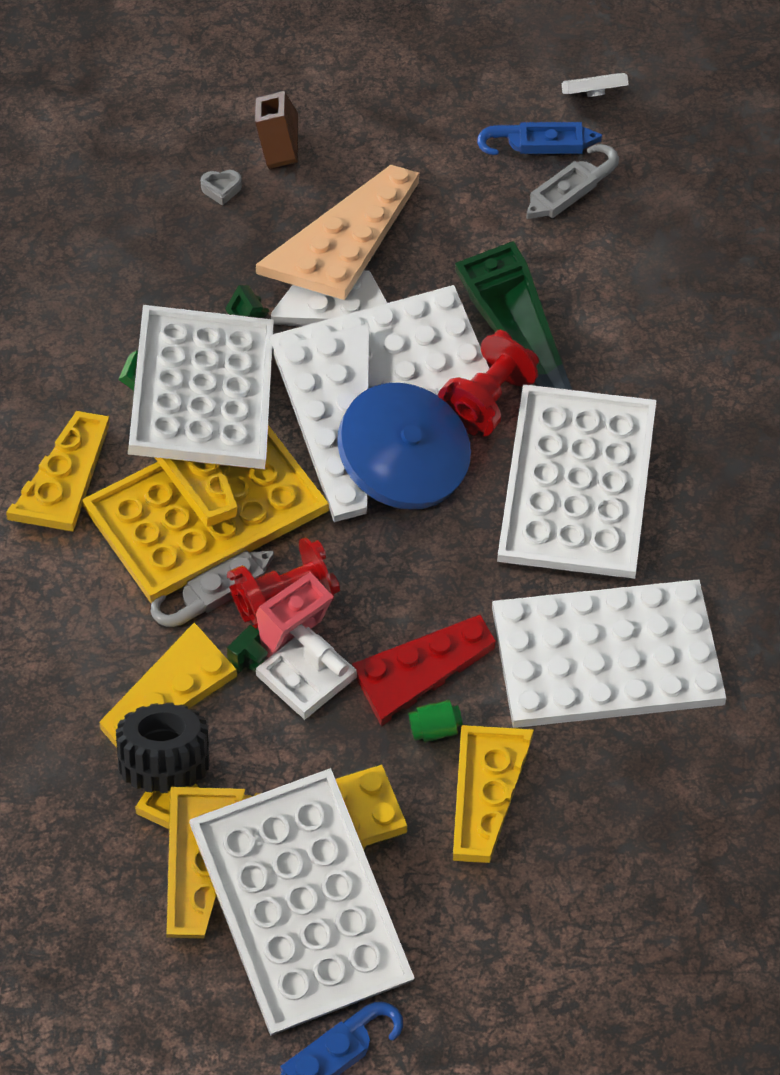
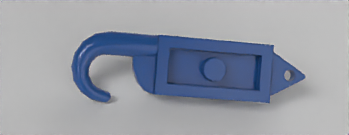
(541, 137)
(342, 1044)

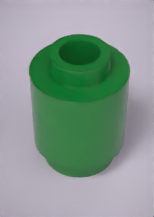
(435, 721)

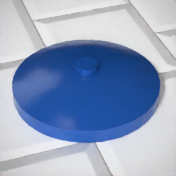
(404, 446)

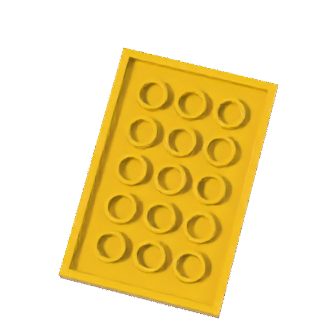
(169, 544)

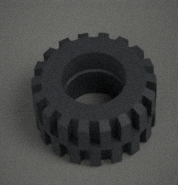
(162, 747)

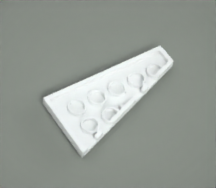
(322, 382)

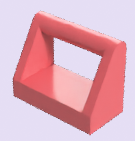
(298, 604)

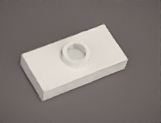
(594, 85)

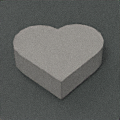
(221, 185)

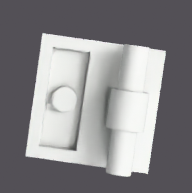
(306, 672)

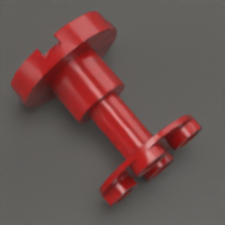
(476, 398)
(252, 593)

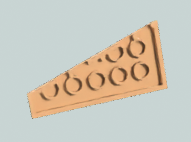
(341, 242)

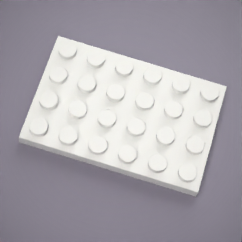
(410, 340)
(202, 387)
(577, 481)
(607, 653)
(301, 901)

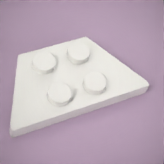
(307, 307)

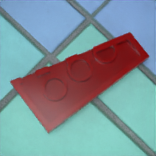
(409, 670)

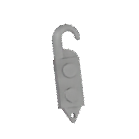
(570, 184)
(211, 588)

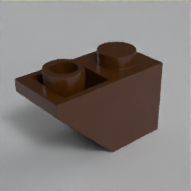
(277, 129)

